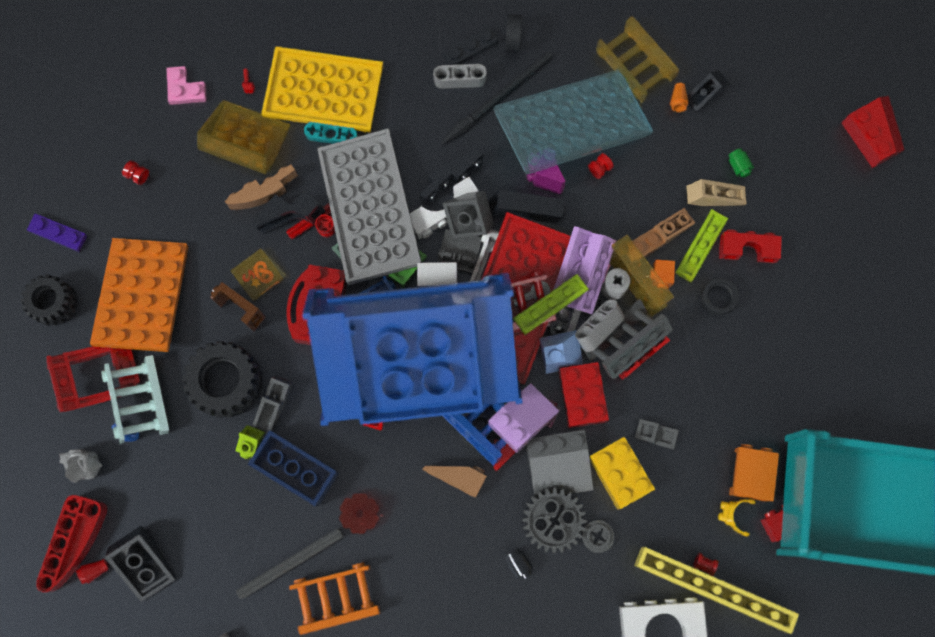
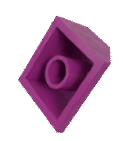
(548, 179)

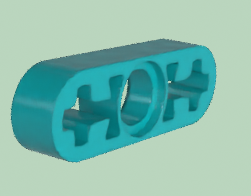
(318, 126)

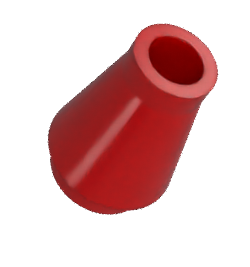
(89, 572)

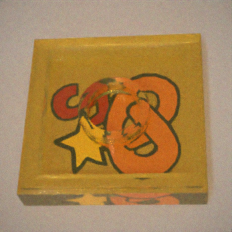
(257, 274)

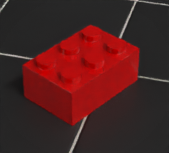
(583, 395)

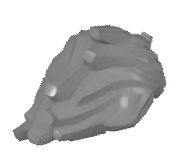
(80, 464)

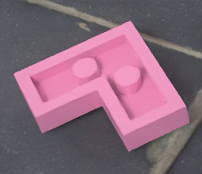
(182, 92)

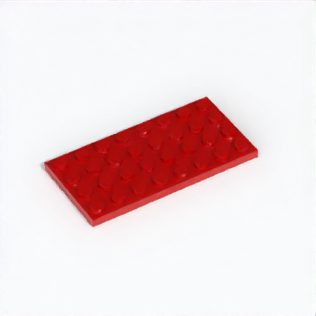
(517, 251)

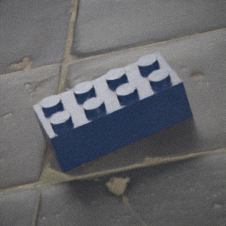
(293, 468)

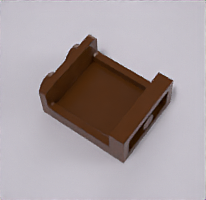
(252, 317)

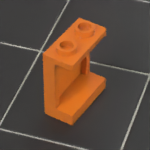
(755, 473)

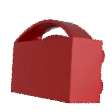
(314, 278)

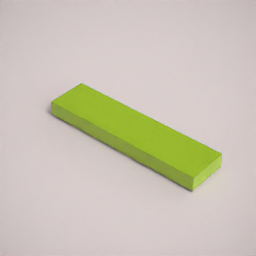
(701, 245)
(550, 304)

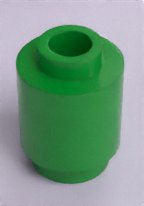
(740, 163)

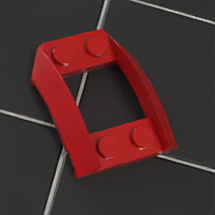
(63, 379)

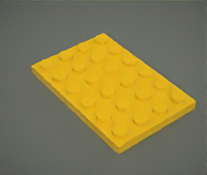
(322, 89)

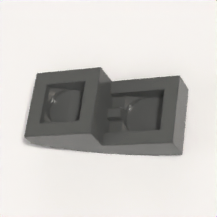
(657, 434)

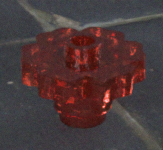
(351, 506)

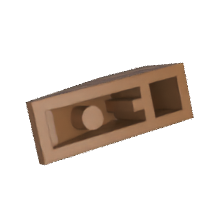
(462, 478)

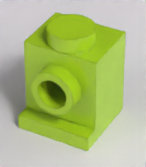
(249, 441)

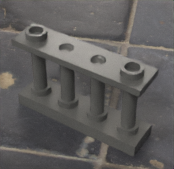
(635, 347)

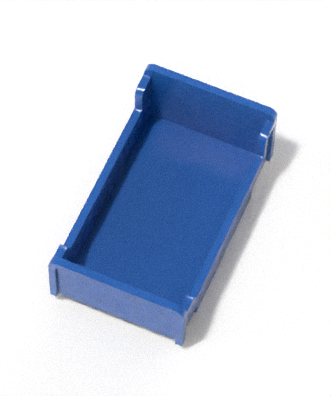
(413, 350)

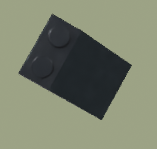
(139, 563)

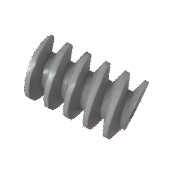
(615, 284)

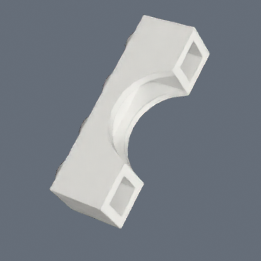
(426, 221)

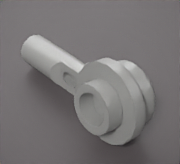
(532, 294)

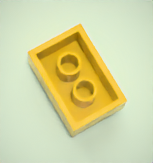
(621, 473)

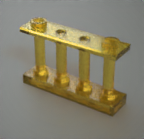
(643, 43)
(643, 279)

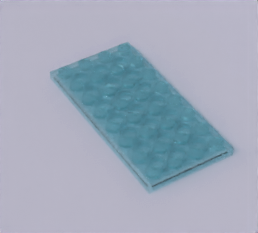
(572, 121)

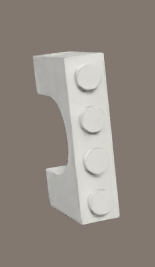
(688, 613)

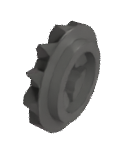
(607, 534)

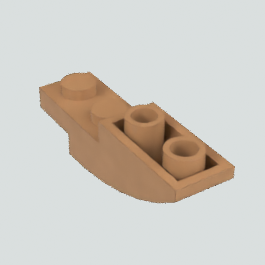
(256, 195)
(664, 232)

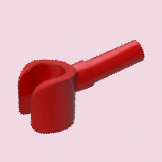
(247, 86)

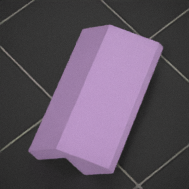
(589, 257)

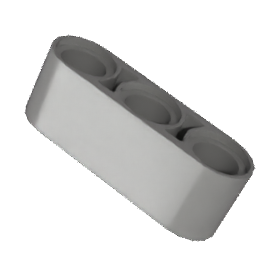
(452, 71)
(599, 325)

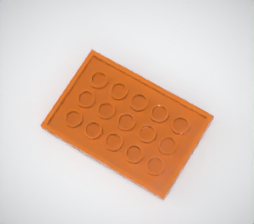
(139, 295)

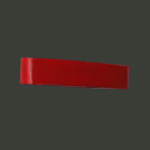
(78, 540)

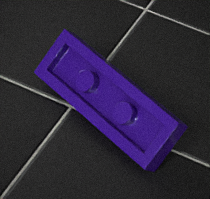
(57, 232)

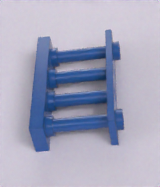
(478, 437)

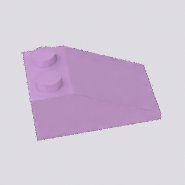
(521, 422)

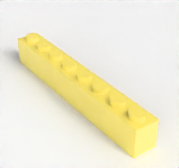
(716, 590)

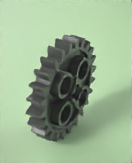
(569, 529)

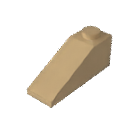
(715, 194)

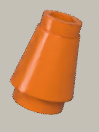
(679, 98)

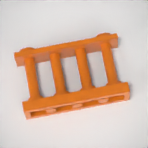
(348, 614)

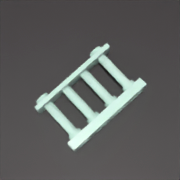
(151, 386)

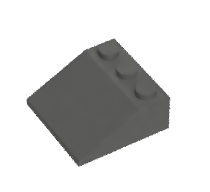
(560, 463)

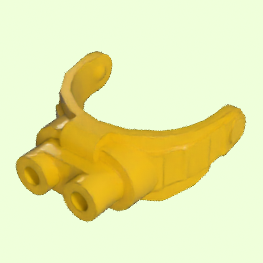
(727, 514)

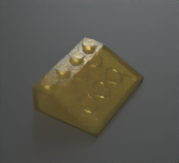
(242, 136)

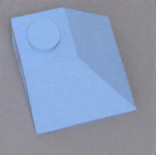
(560, 351)

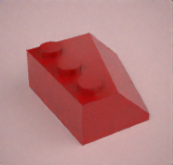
(875, 131)

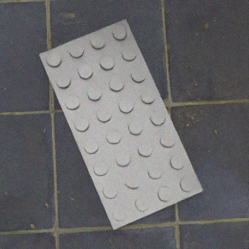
(369, 207)

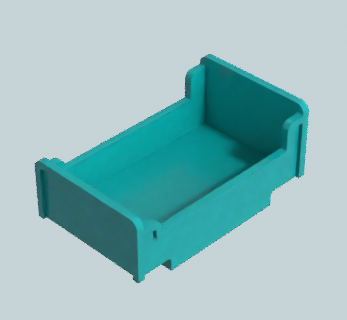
(859, 503)

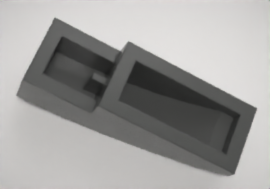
(272, 404)

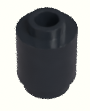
(519, 564)

